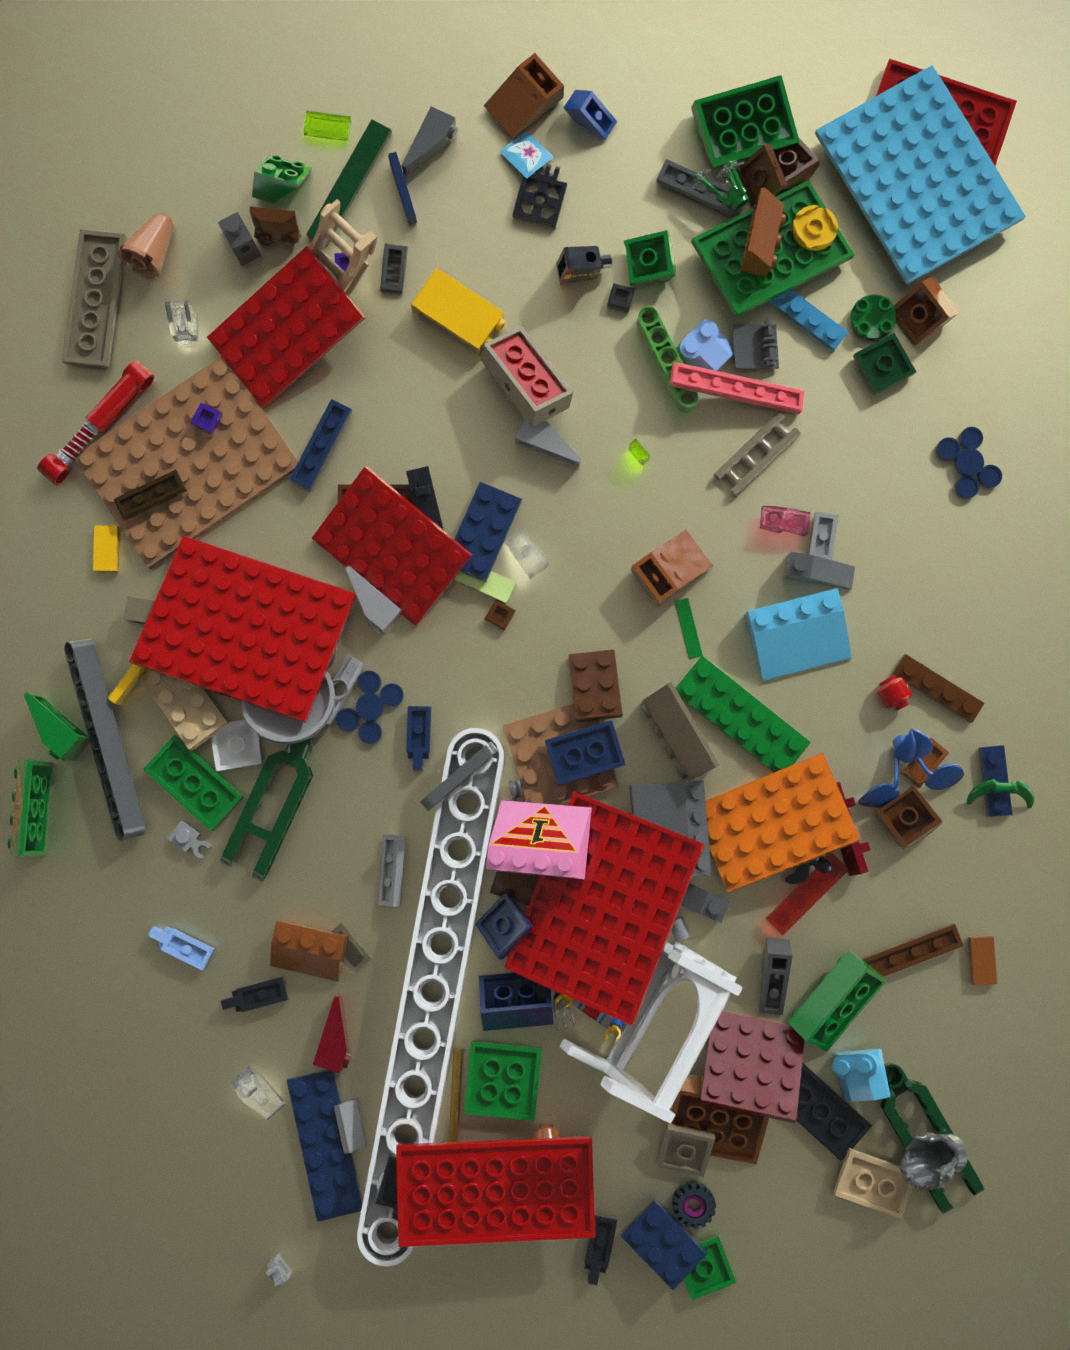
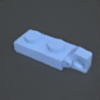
(182, 946)

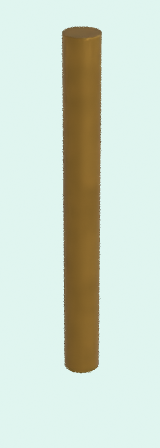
(455, 1094)

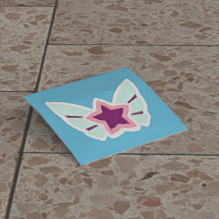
(526, 154)

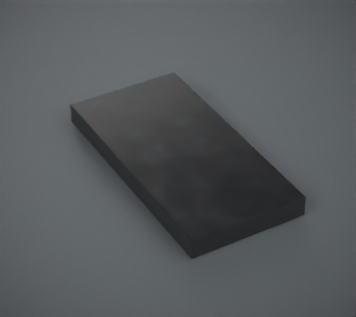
(828, 1115)

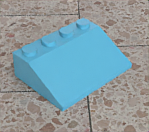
(799, 634)

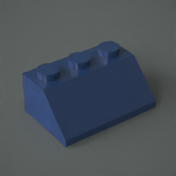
(513, 1002)

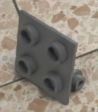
(755, 346)

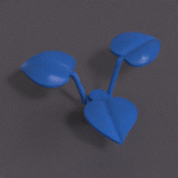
(908, 748)

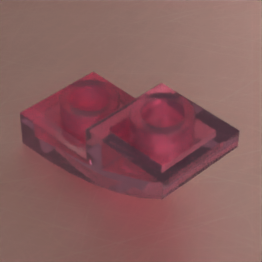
(785, 519)

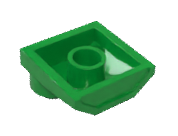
(650, 258)

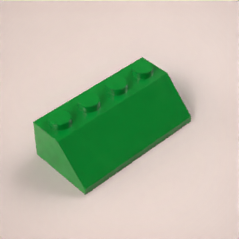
(837, 1001)

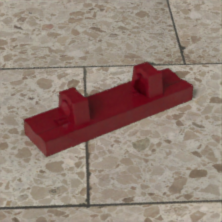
(853, 853)

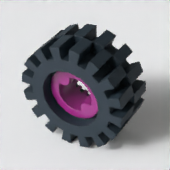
(701, 1195)

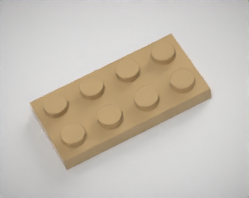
(186, 708)

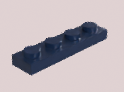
(321, 444)

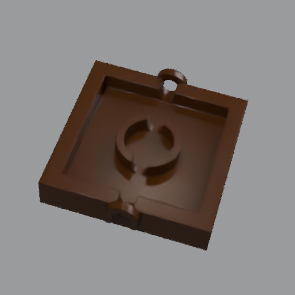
(762, 171)

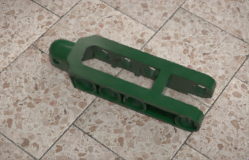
(297, 757)
(898, 1084)

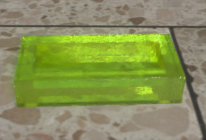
(327, 125)

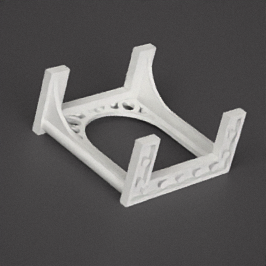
(713, 991)

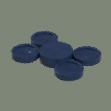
(969, 462)
(369, 707)

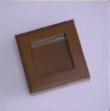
(500, 615)

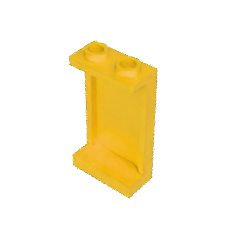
(458, 310)

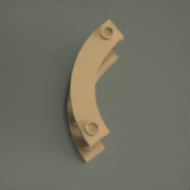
(357, 257)

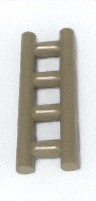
(757, 468)

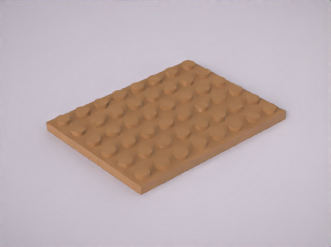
(216, 468)

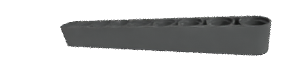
(104, 739)

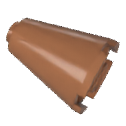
(148, 246)

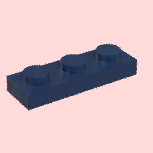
(995, 767)

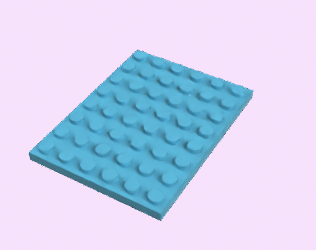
(919, 175)

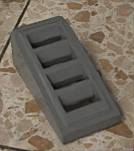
(403, 260)

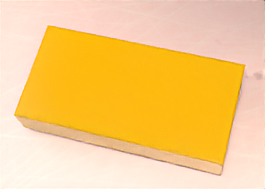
(106, 548)
(126, 684)

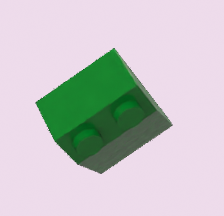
(55, 729)

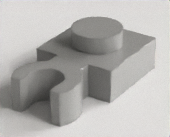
(187, 837)
(278, 1270)

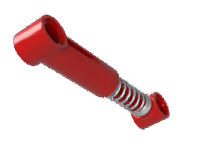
(133, 381)

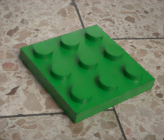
(502, 1080)

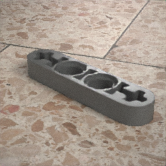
(459, 776)

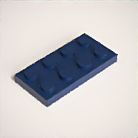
(486, 528)

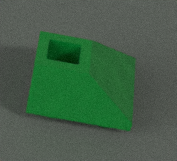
(278, 178)

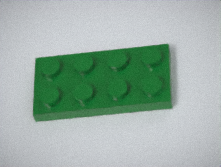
(193, 783)

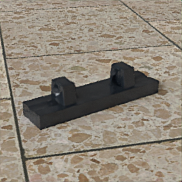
(421, 484)

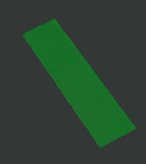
(688, 628)

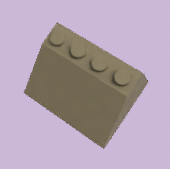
(679, 732)

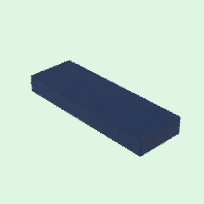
(402, 188)

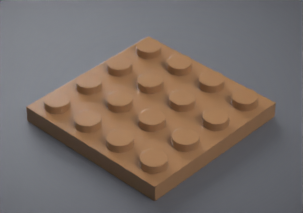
(533, 762)

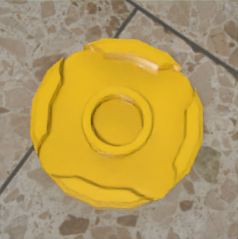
(809, 232)

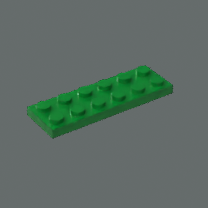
(741, 716)

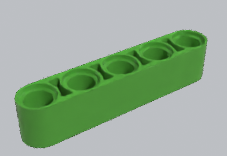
(663, 349)

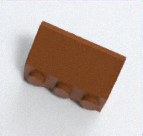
(763, 234)
(308, 950)

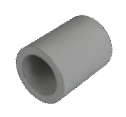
(680, 929)

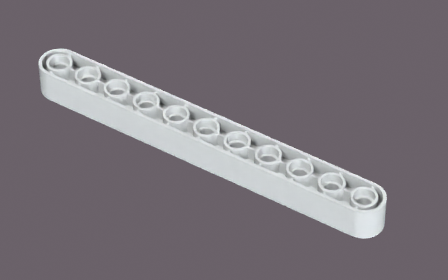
(427, 965)

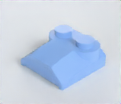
(705, 347)

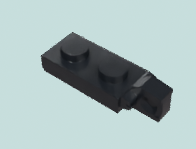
(257, 995)
(600, 1247)

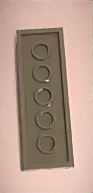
(94, 299)

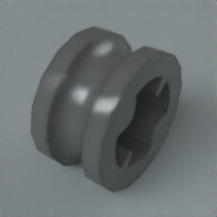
(516, 789)

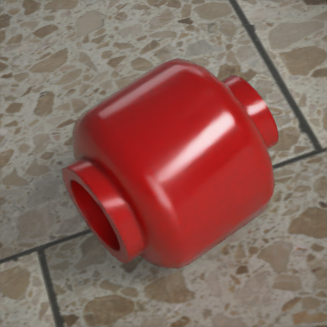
(894, 693)

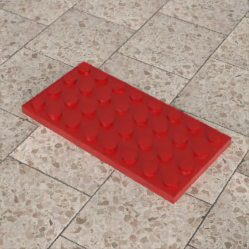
(495, 1191)

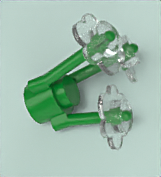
(736, 195)

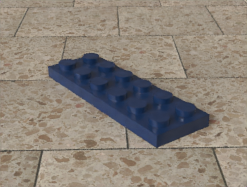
(328, 1169)

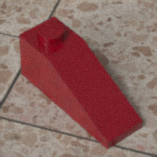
(334, 1042)

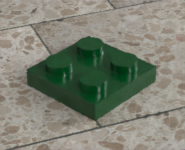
(884, 363)

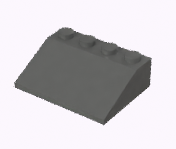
(677, 808)

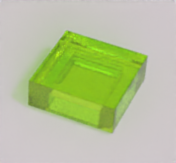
(638, 452)

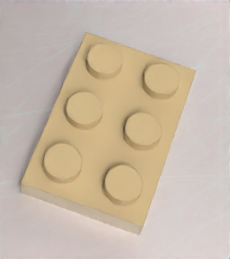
(873, 1183)

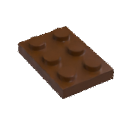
(595, 685)

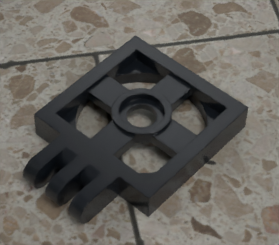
(545, 179)

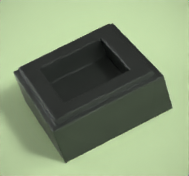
(620, 297)

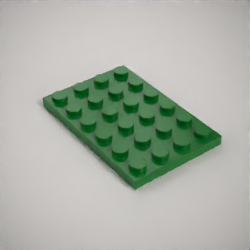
(724, 248)

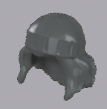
(933, 1160)

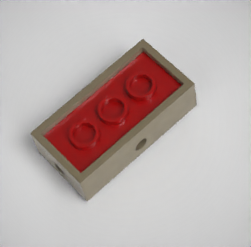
(526, 376)

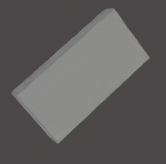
(350, 1126)

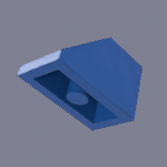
(590, 113)

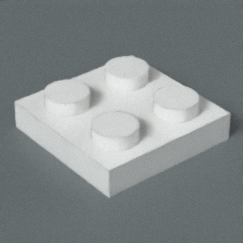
(236, 746)

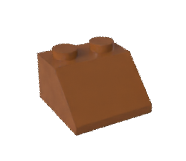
(924, 310)

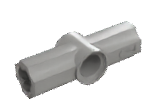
(347, 675)

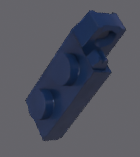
(418, 735)

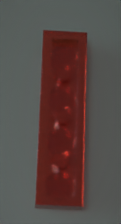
(805, 895)

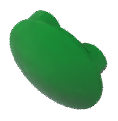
(873, 316)

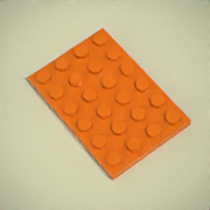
(778, 823)

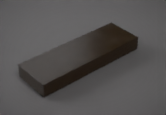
(150, 495)

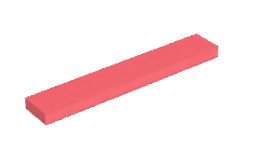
(736, 388)

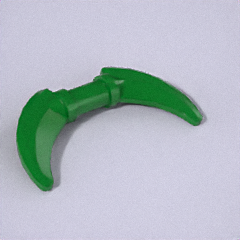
(1017, 787)

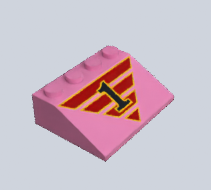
(540, 839)

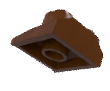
(796, 163)
(276, 226)
(909, 818)
(518, 884)

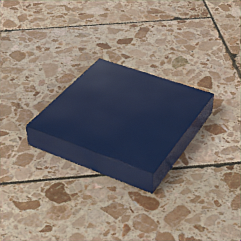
(504, 926)

